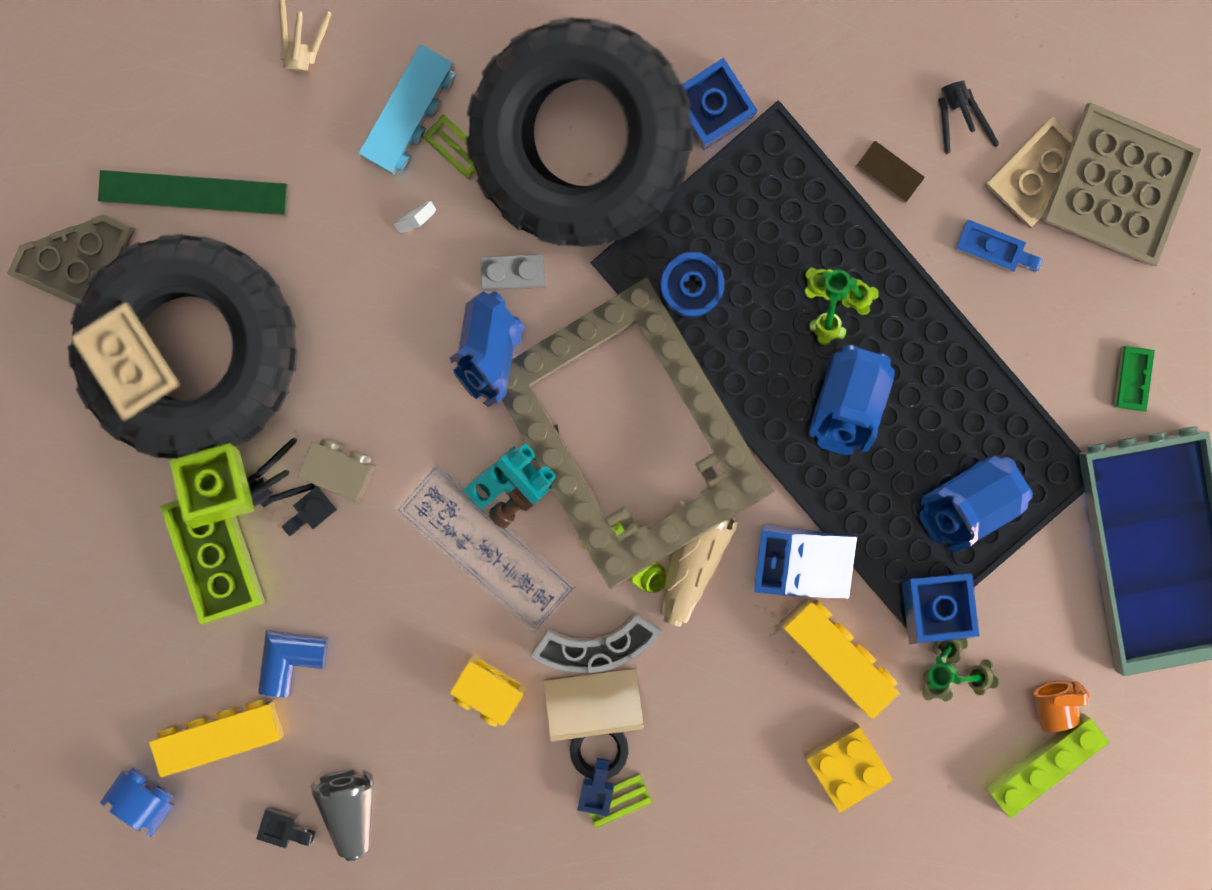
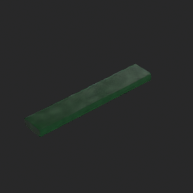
(192, 192)

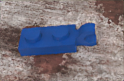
(996, 248)

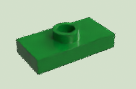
(1134, 378)

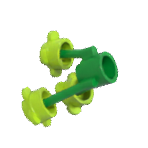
(836, 286)

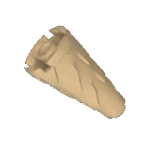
(692, 569)

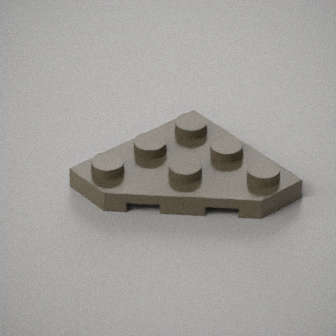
(70, 257)

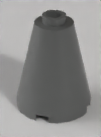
(346, 810)

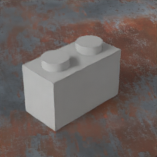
(512, 272)

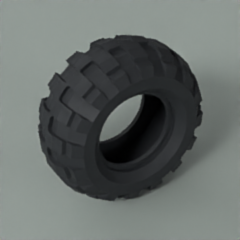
(504, 141)
(259, 328)

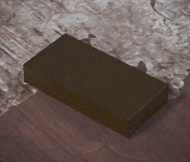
(890, 171)

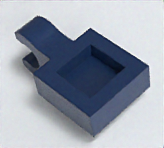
(596, 793)

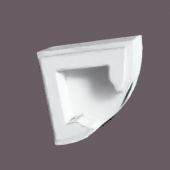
(415, 218)

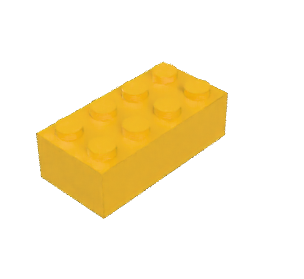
(845, 663)

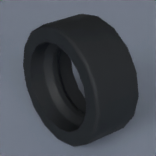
(613, 769)

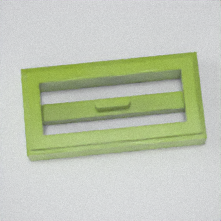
(435, 128)
(646, 800)

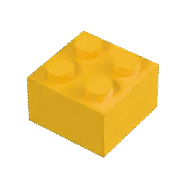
(487, 692)
(848, 767)

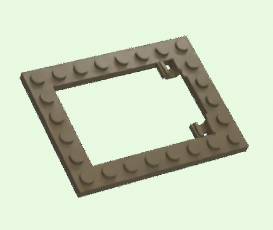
(726, 494)

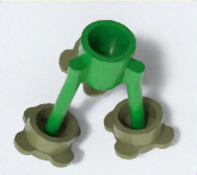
(944, 674)

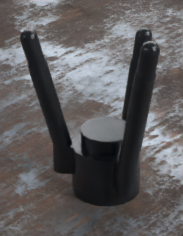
(960, 98)
(261, 487)

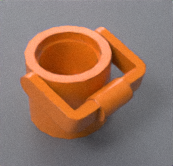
(1058, 704)

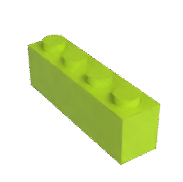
(1046, 766)

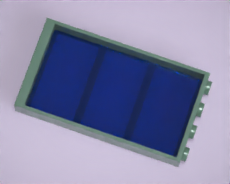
(1153, 546)

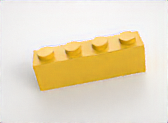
(217, 738)

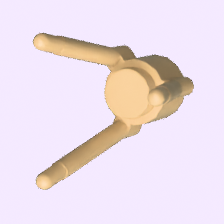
(296, 54)

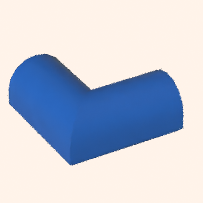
(283, 652)

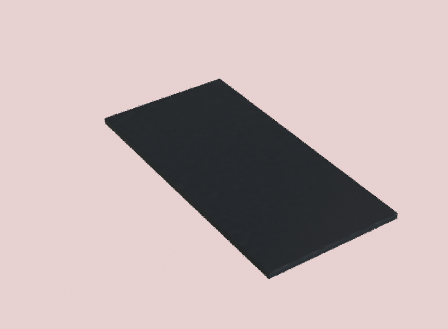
(766, 217)

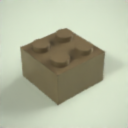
(337, 470)

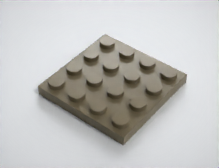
(1121, 184)

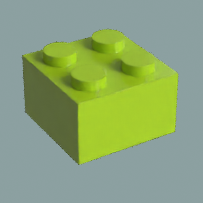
(211, 485)

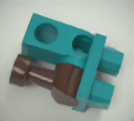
(519, 481)

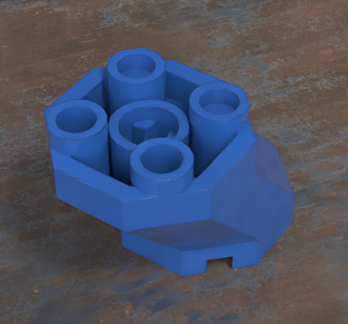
(486, 347)
(852, 400)
(975, 503)

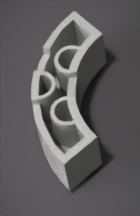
(597, 653)

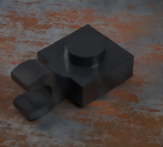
(312, 509)
(279, 829)

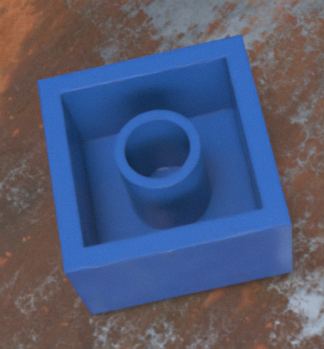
(717, 103)
(940, 608)

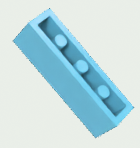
(407, 110)

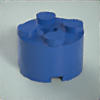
(704, 272)
(137, 801)

